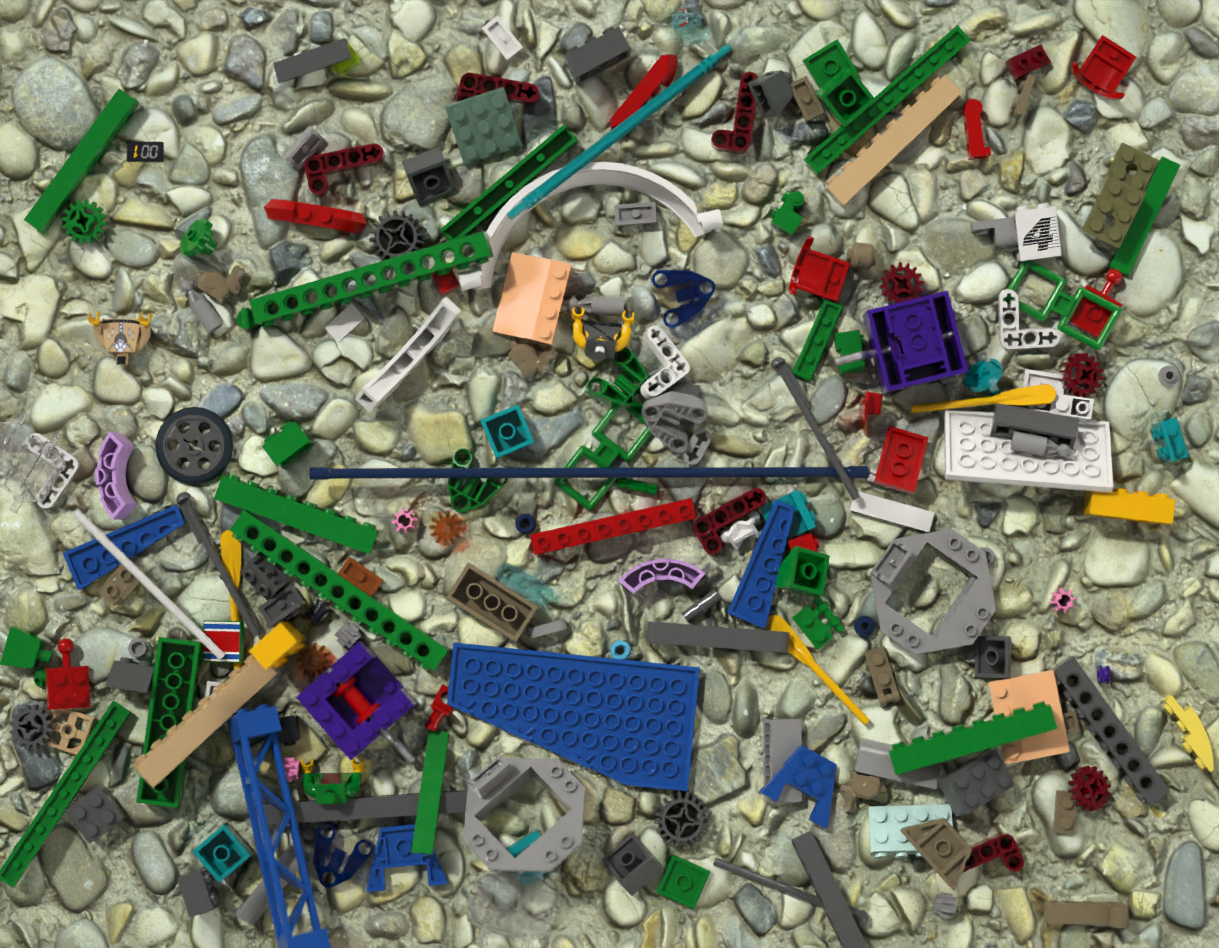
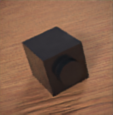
(289, 730)

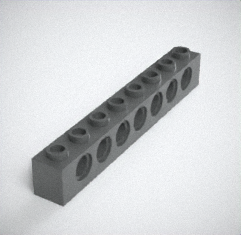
(1157, 788)

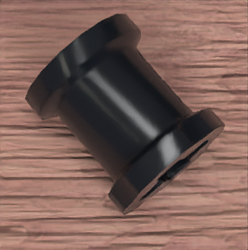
(318, 611)

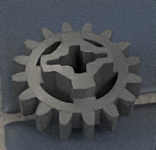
(34, 718)

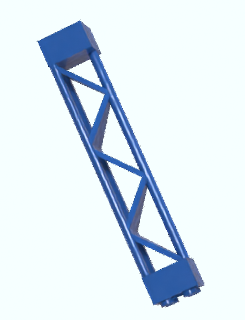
(254, 725)

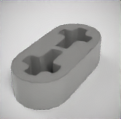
(701, 449)
(546, 628)

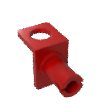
(439, 710)

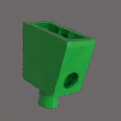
(24, 649)

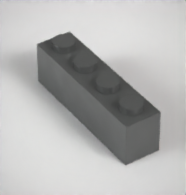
(1055, 427)

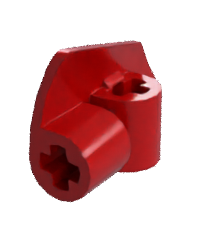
(870, 406)

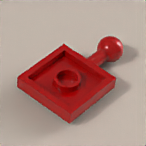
(1091, 316)
(67, 685)

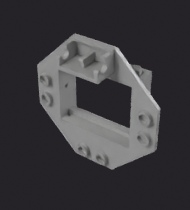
(966, 615)
(499, 782)

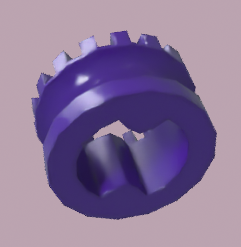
(1102, 674)

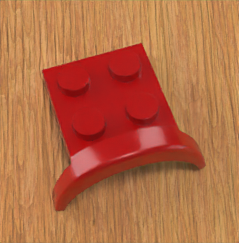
(1104, 68)
(818, 273)

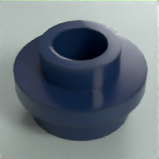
(520, 528)
(857, 626)

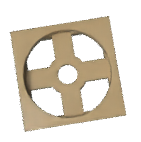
(89, 720)

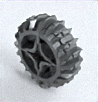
(401, 229)
(692, 821)

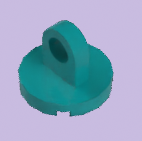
(984, 377)

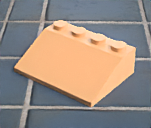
(532, 298)
(1023, 692)

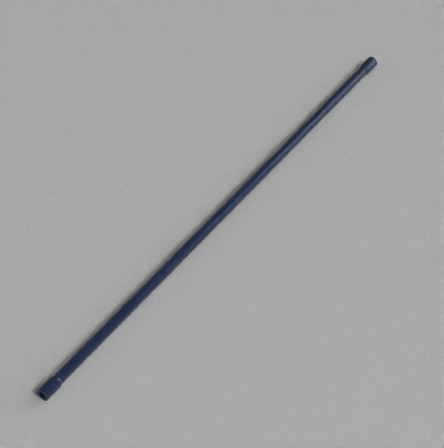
(326, 473)

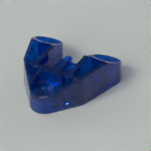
(679, 278)
(321, 850)

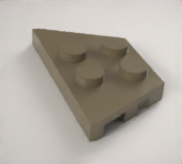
(940, 848)

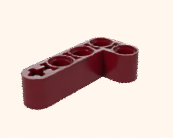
(482, 80)
(741, 112)
(345, 164)
(730, 514)
(996, 851)

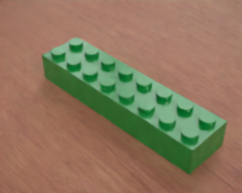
(170, 699)

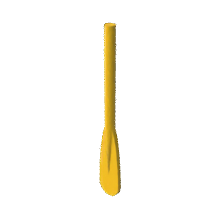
(1024, 396)
(232, 561)
(800, 651)

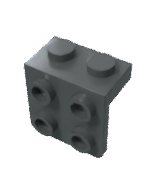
(282, 606)

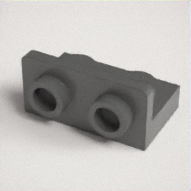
(264, 576)

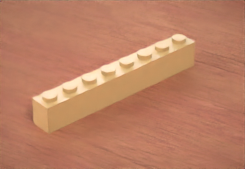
(893, 141)
(203, 721)

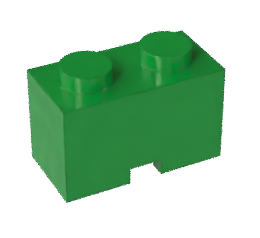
(850, 343)

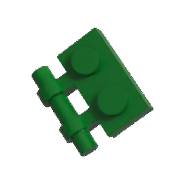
(813, 627)

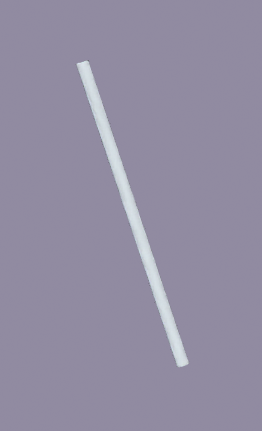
(148, 584)

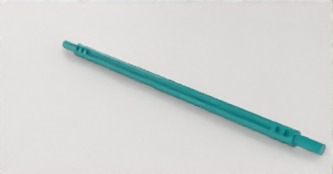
(619, 132)

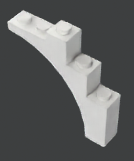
(409, 356)

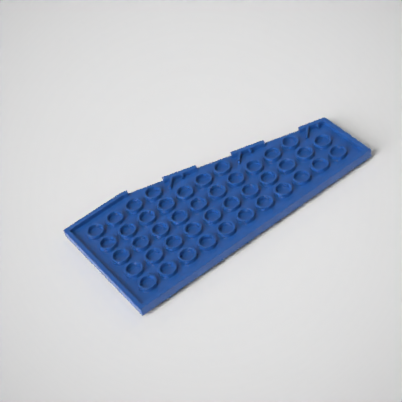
(597, 711)

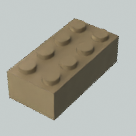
(492, 602)

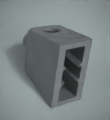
(772, 92)

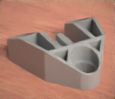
(665, 419)

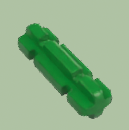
(637, 486)

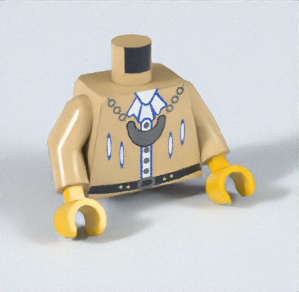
(121, 335)

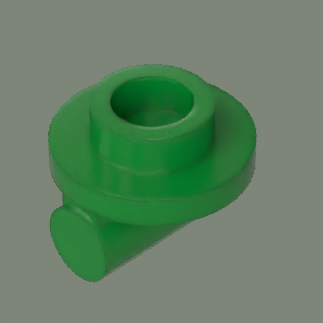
(245, 319)
(40, 678)

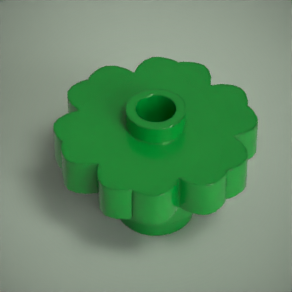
(198, 239)

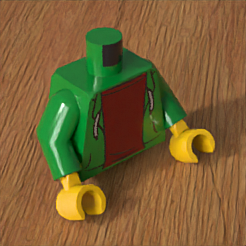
(332, 787)

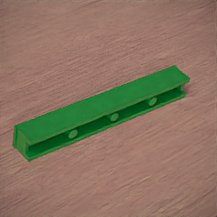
(81, 161)
(510, 184)

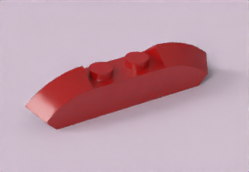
(660, 74)
(315, 216)

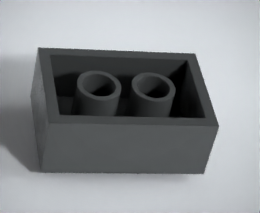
(597, 54)
(975, 782)

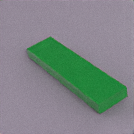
(817, 340)

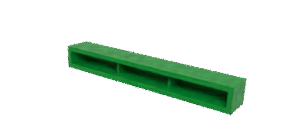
(297, 515)
(973, 738)

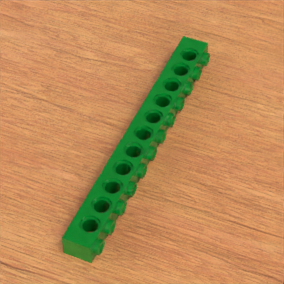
(262, 305)
(241, 532)

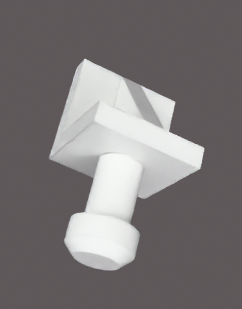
(741, 530)

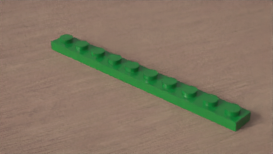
(888, 99)
(63, 794)

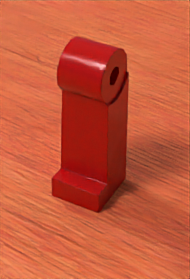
(973, 130)

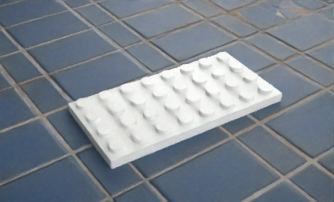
(987, 458)

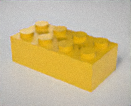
(1131, 507)
(278, 645)

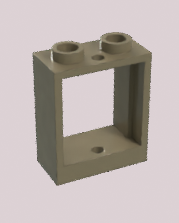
(122, 587)

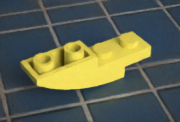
(1196, 738)

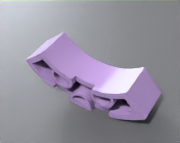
(111, 476)
(661, 570)

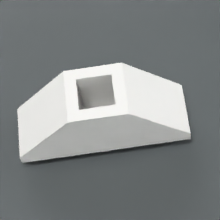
(1068, 406)

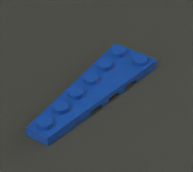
(93, 560)
(759, 580)

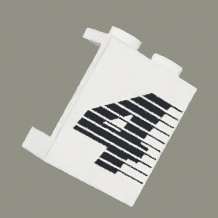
(1037, 232)

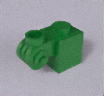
(785, 218)

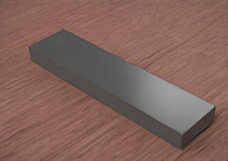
(312, 60)

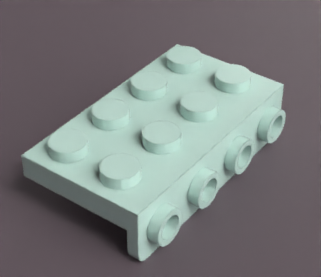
(888, 820)

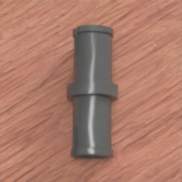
(701, 605)

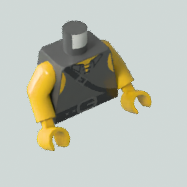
(601, 338)

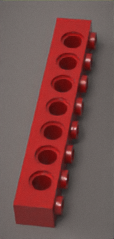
(613, 526)

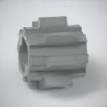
(348, 634)
(945, 905)

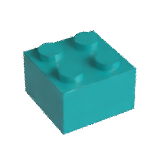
(507, 431)
(223, 852)

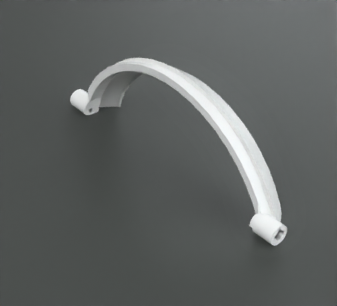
(592, 174)

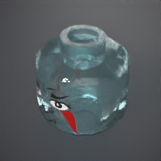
(686, 20)

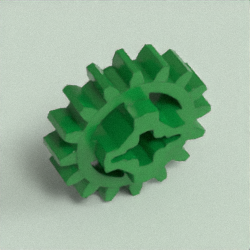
(96, 218)

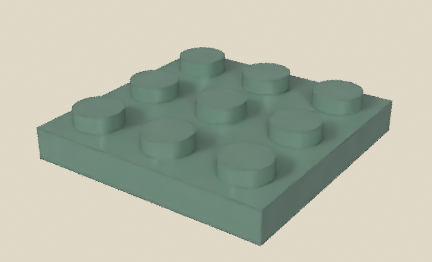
(483, 125)

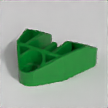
(612, 395)
(485, 493)

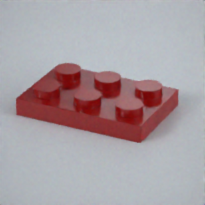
(901, 460)

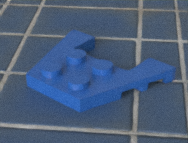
(809, 774)
(394, 850)

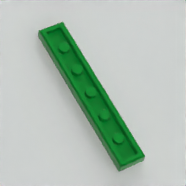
(1145, 216)
(430, 792)

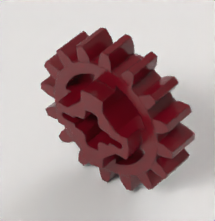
(909, 291)
(1075, 370)
(1089, 788)

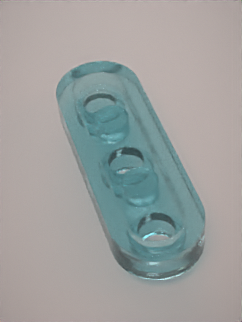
(518, 576)

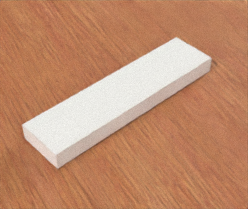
(892, 511)

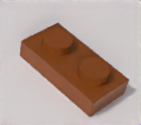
(360, 576)

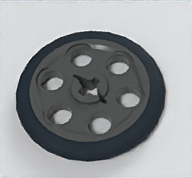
(193, 473)

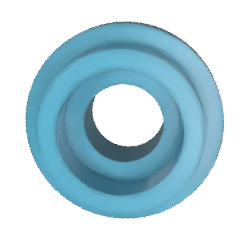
(625, 645)

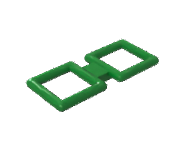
(1064, 304)
(603, 457)

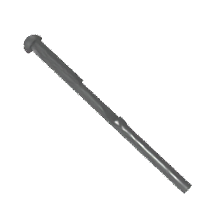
(800, 398)
(202, 537)
(859, 915)

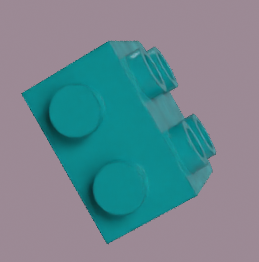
(802, 518)

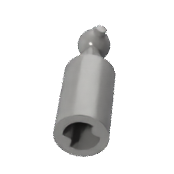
(598, 305)
(201, 307)
(1037, 445)

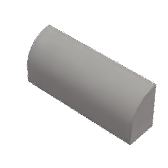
(780, 741)
(875, 760)
(258, 901)

